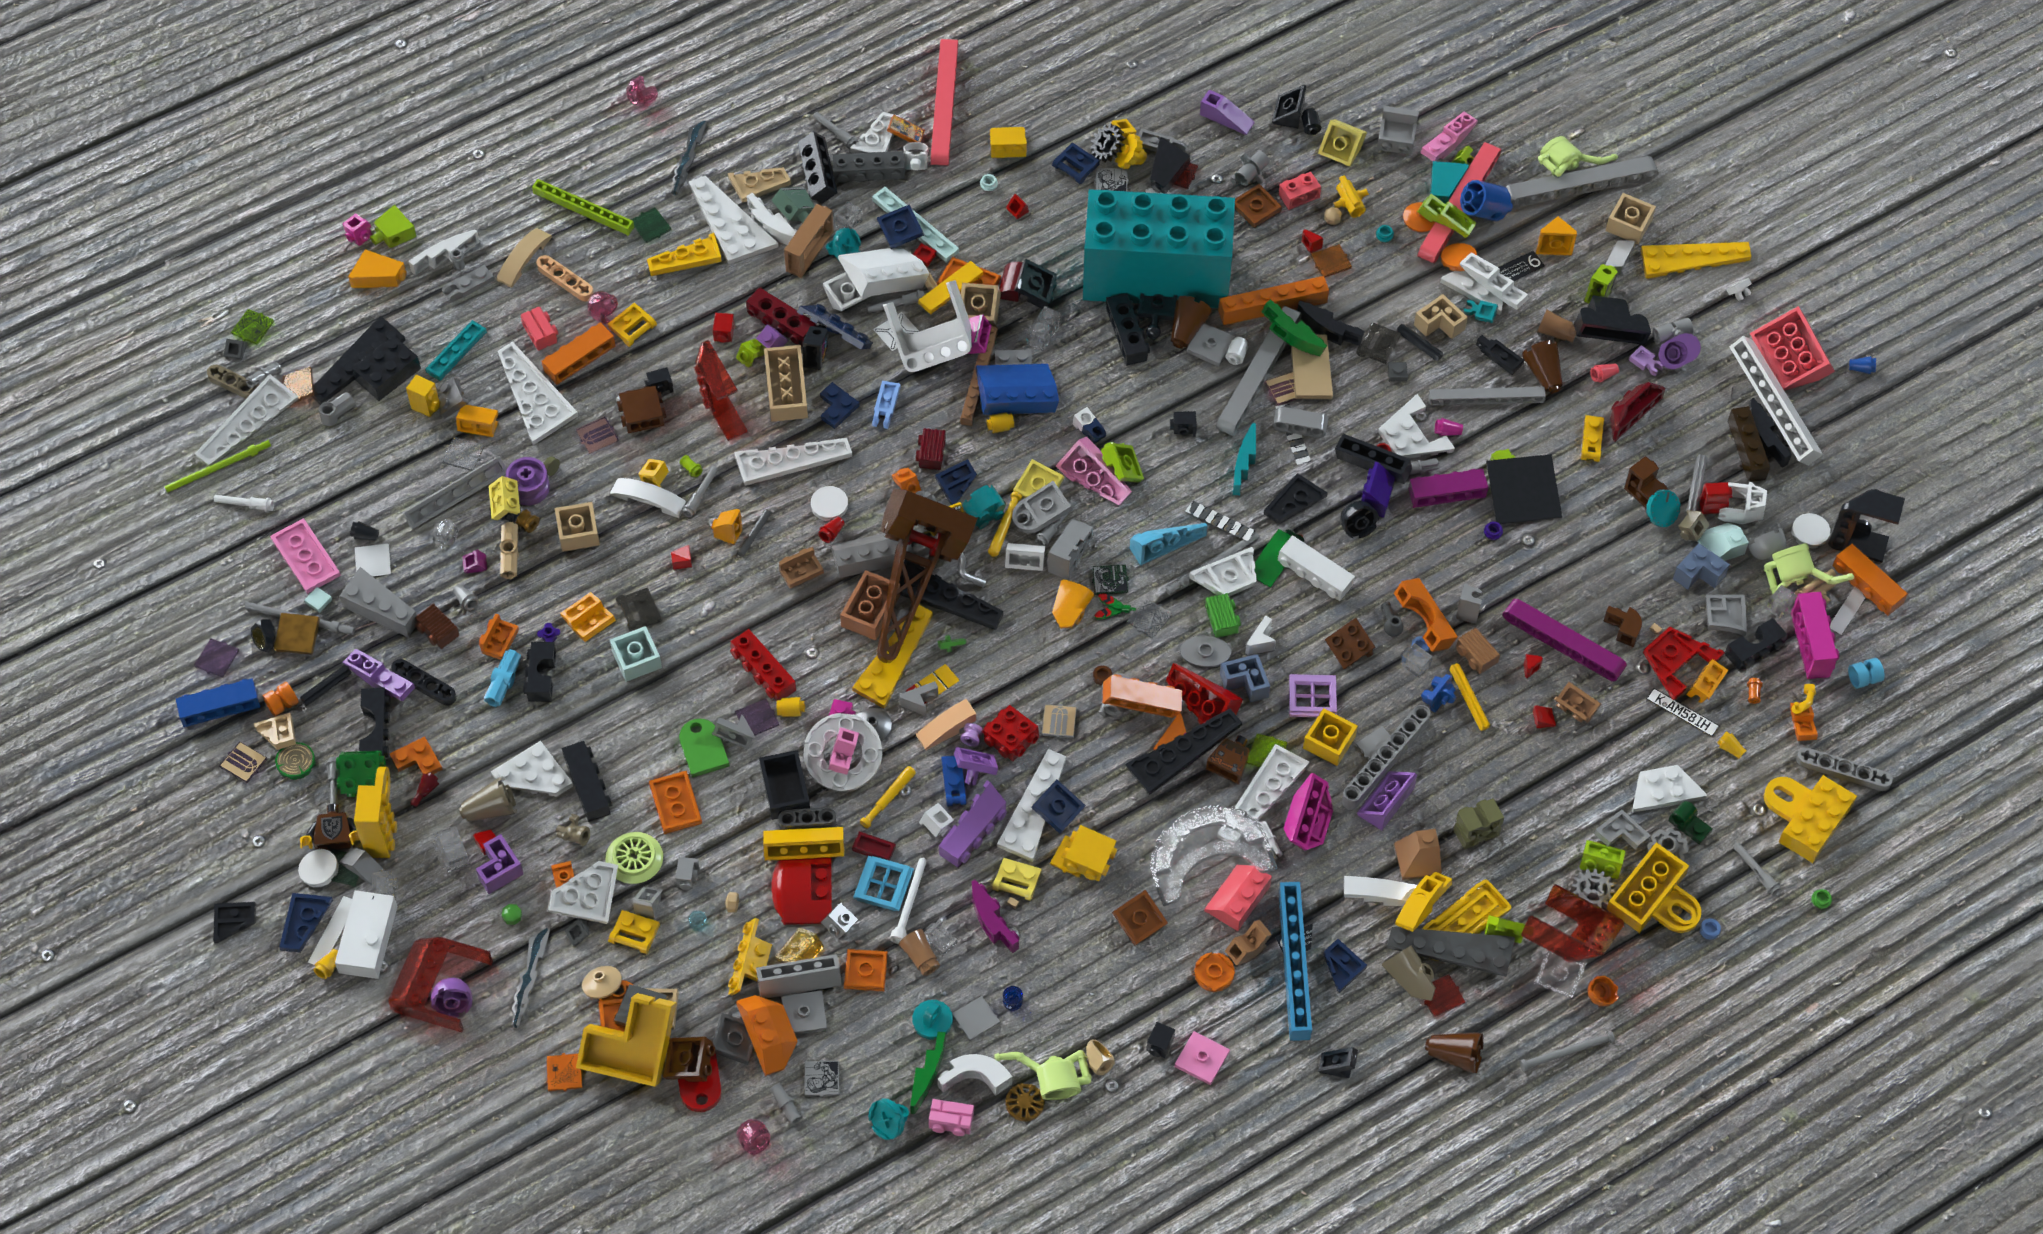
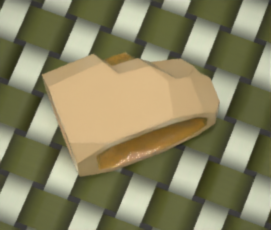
(1099, 1057)

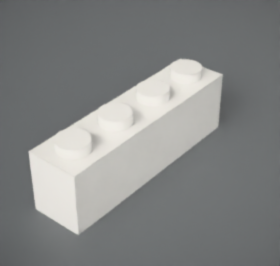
(1316, 568)

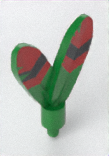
(1115, 607)

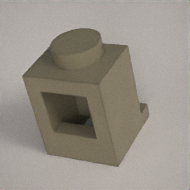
(1693, 525)

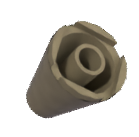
(489, 802)

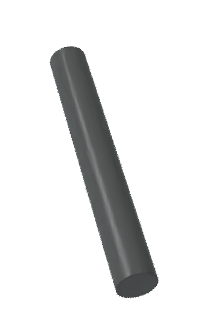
(754, 532)

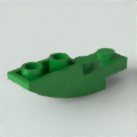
(1295, 334)

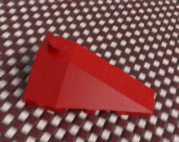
(1201, 695)

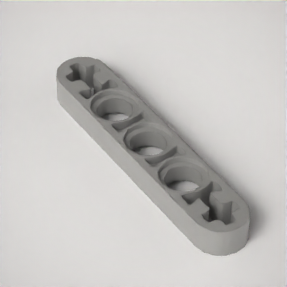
(1851, 776)

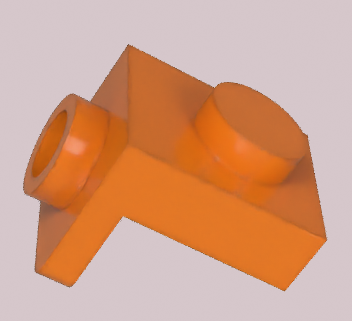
(906, 480)

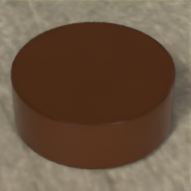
(1101, 673)

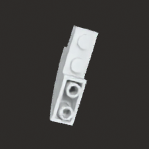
(774, 225)

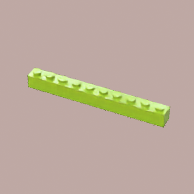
(583, 207)

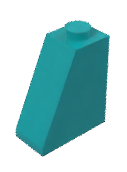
(1445, 179)

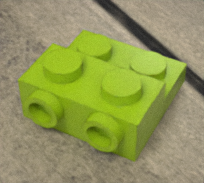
(1123, 460)

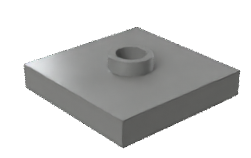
(1210, 344)
(805, 1012)

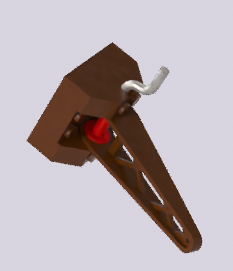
(952, 537)

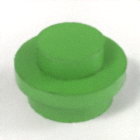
(1821, 899)

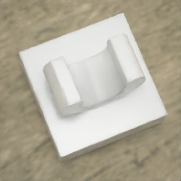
(1739, 287)

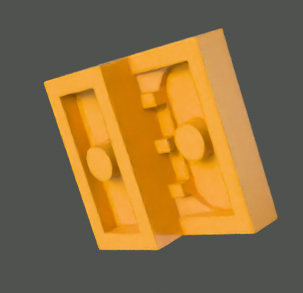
(588, 617)

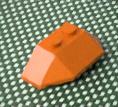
(768, 1031)

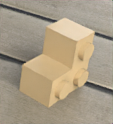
(1440, 314)

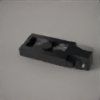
(1500, 354)

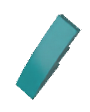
(1246, 456)

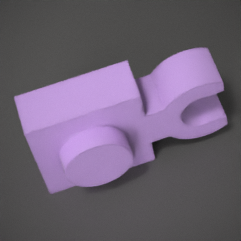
(1645, 359)

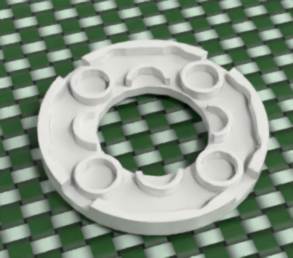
(823, 732)

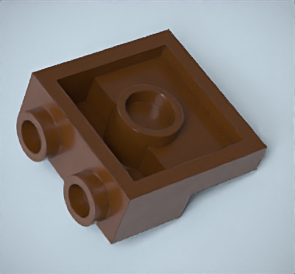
(689, 1059)

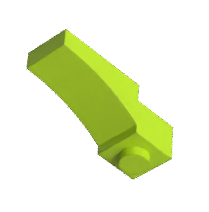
(1447, 215)

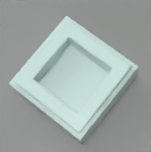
(318, 599)

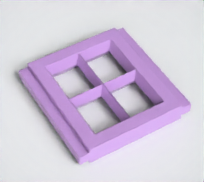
(1322, 680)

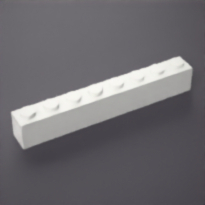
(1776, 400)

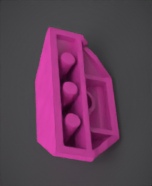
(1309, 813)

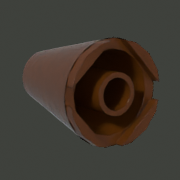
(1188, 320)
(1545, 365)
(1457, 1049)

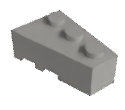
(1069, 549)

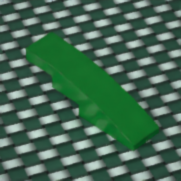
(926, 1076)

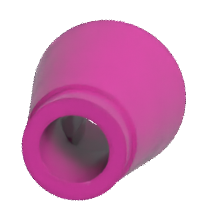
(1447, 428)

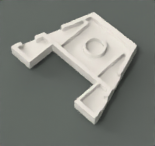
(1405, 436)

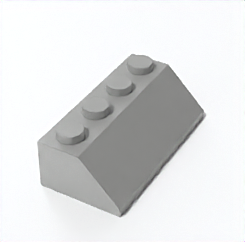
(864, 554)

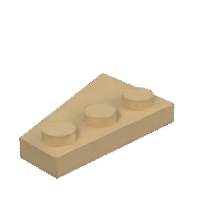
(759, 182)

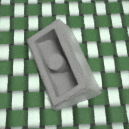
(1620, 254)

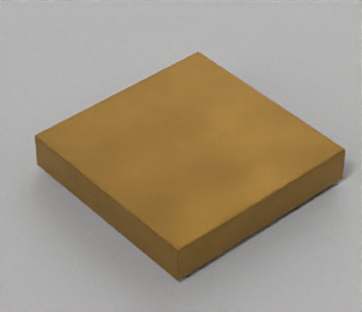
(296, 633)

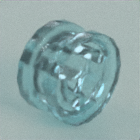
(703, 921)

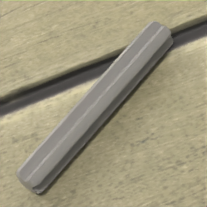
(1697, 482)

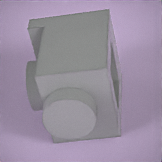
(687, 872)

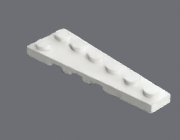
(256, 411)
(773, 463)
(1271, 781)
(1026, 826)

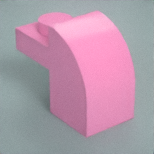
(843, 751)

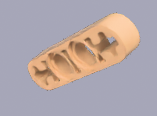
(564, 278)

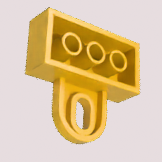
(1811, 814)
(374, 816)
(1653, 892)

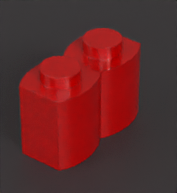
(1714, 497)

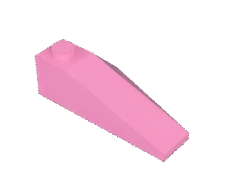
(1085, 466)

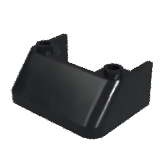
(1852, 530)

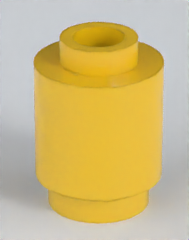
(1000, 422)
(790, 707)

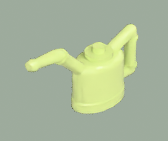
(1561, 155)
(1794, 566)
(1057, 1075)

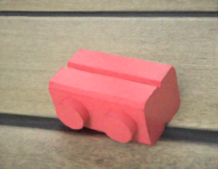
(538, 328)

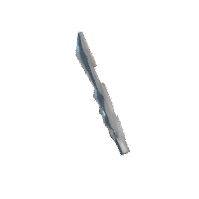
(528, 978)

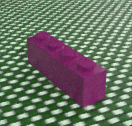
(1448, 488)

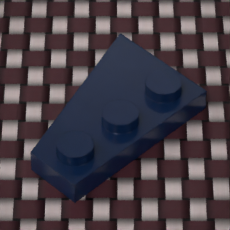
(302, 919)

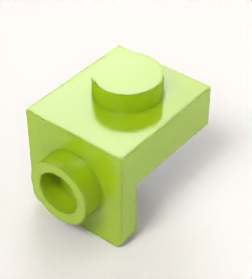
(749, 351)

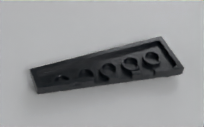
(341, 372)
(952, 599)
(1169, 759)

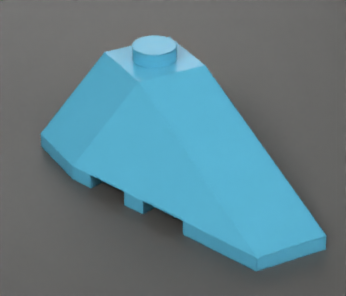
(1162, 541)

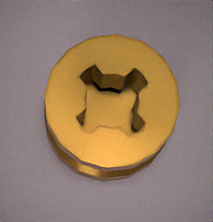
(527, 521)

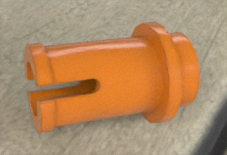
(1754, 690)

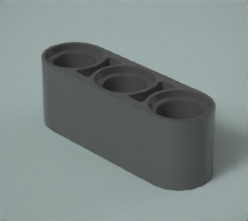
(816, 816)

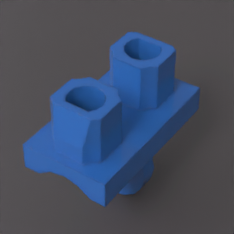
(1442, 693)

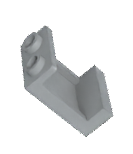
(1397, 130)

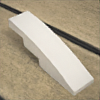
(441, 251)
(1491, 279)
(1377, 890)

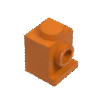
(562, 873)

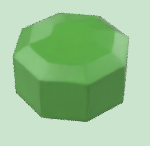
(511, 914)

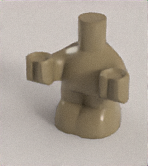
(574, 832)

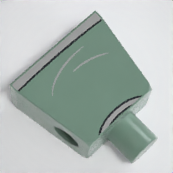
(793, 203)

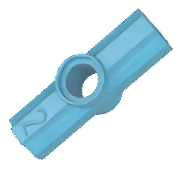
(502, 678)

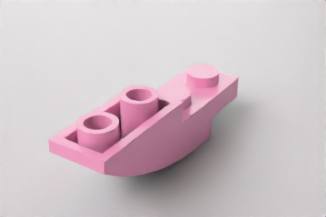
(1450, 137)

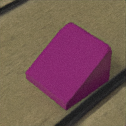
(474, 562)

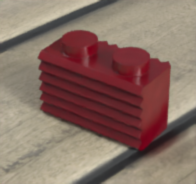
(932, 449)

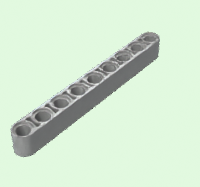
(1582, 181)
(1253, 379)

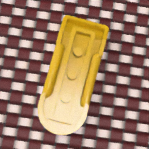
(1471, 911)

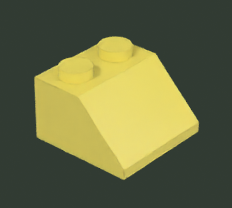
(1342, 142)

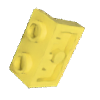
(504, 497)

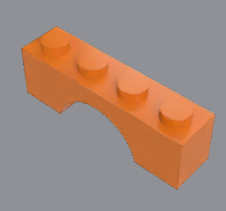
(1415, 596)

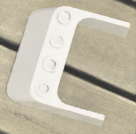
(935, 343)

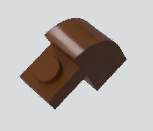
(1629, 624)

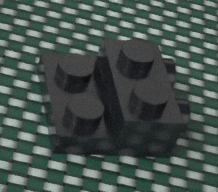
(1036, 283)

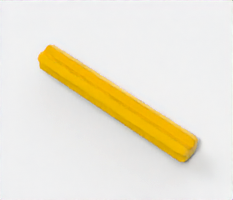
(1469, 696)

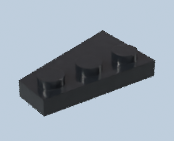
(1294, 498)

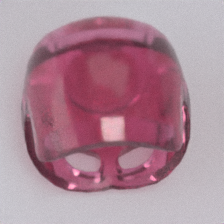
(639, 94)
(601, 305)
(752, 1134)

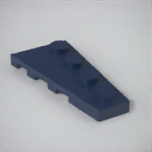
(835, 325)

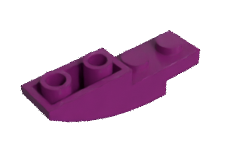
(988, 914)

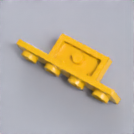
(752, 954)

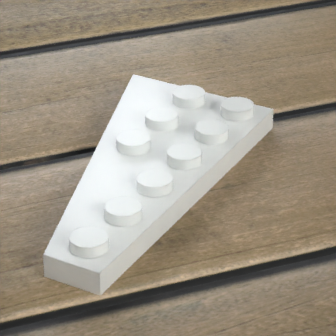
(733, 229)
(538, 400)

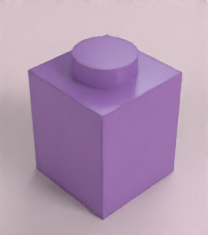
(771, 337)

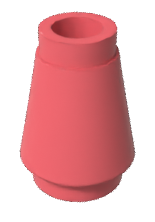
(1604, 371)

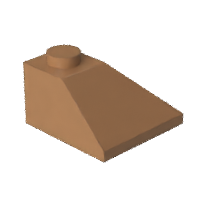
(1418, 854)

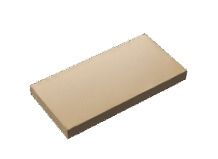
(1312, 374)

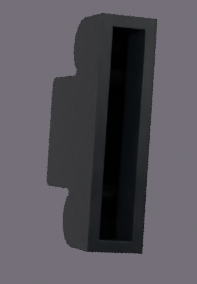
(1611, 320)

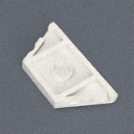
(1469, 287)
(1228, 574)
(1665, 788)

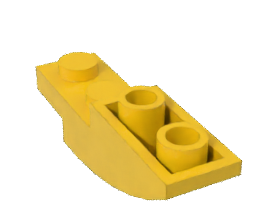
(1421, 900)

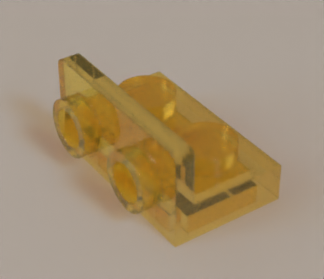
(800, 946)

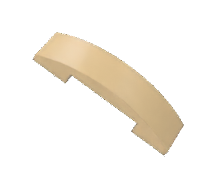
(521, 255)

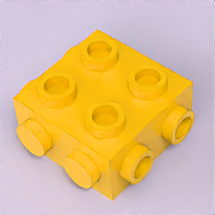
(1089, 853)

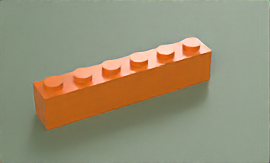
(1250, 304)

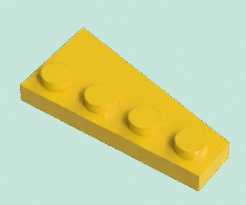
(684, 257)

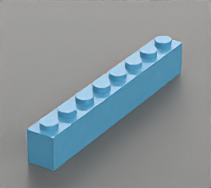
(1295, 961)

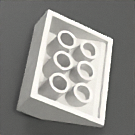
(884, 271)

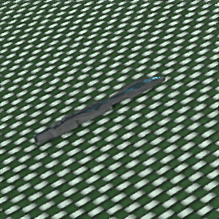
(686, 158)

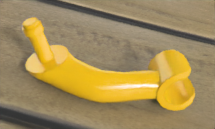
(1809, 690)

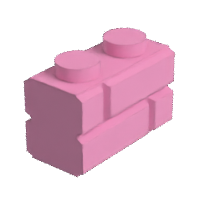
(951, 1117)

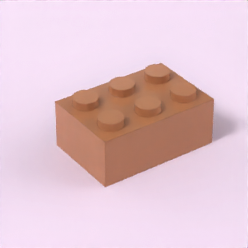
(867, 605)

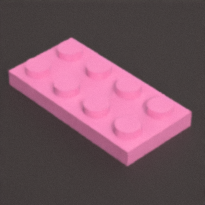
(305, 555)

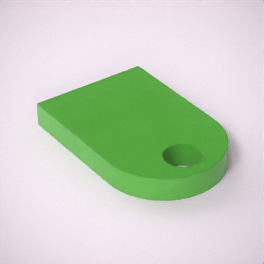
(702, 749)

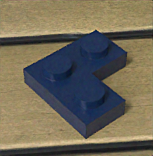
(841, 405)

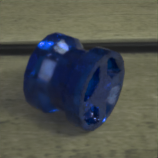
(1015, 1002)

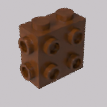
(641, 409)

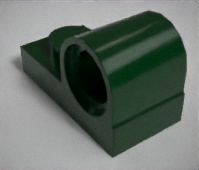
(1686, 820)

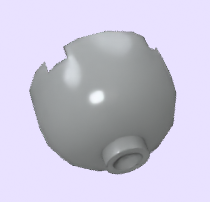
(1767, 545)

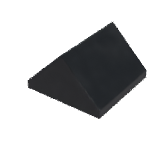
(1290, 107)

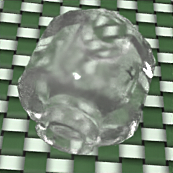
(445, 533)

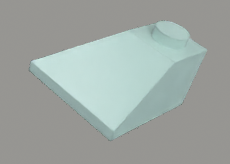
(1725, 541)

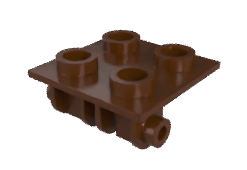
(1350, 643)

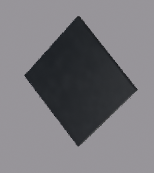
(1524, 489)

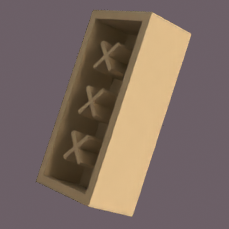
(785, 383)

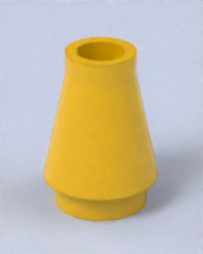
(1731, 745)
(325, 966)

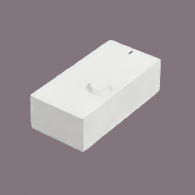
(366, 934)

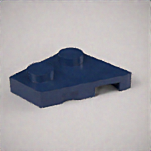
(956, 480)

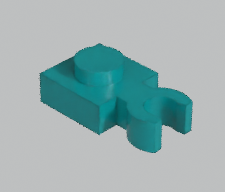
(1484, 311)

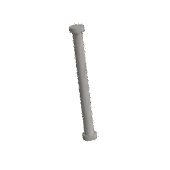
(1526, 1064)

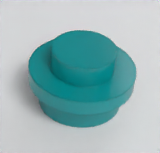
(1384, 233)

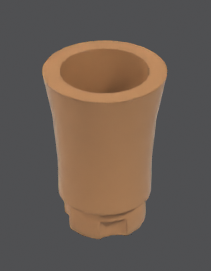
(1557, 327)
(920, 952)

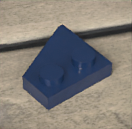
(1343, 964)

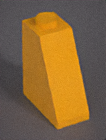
(376, 271)

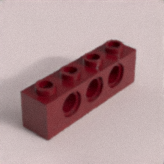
(778, 309)

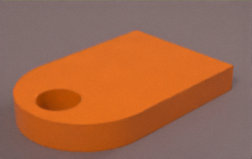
(609, 1008)

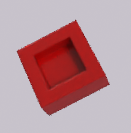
(925, 254)

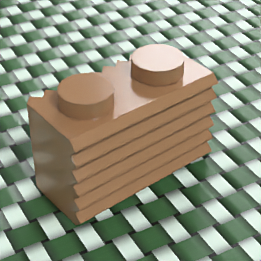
(1477, 650)

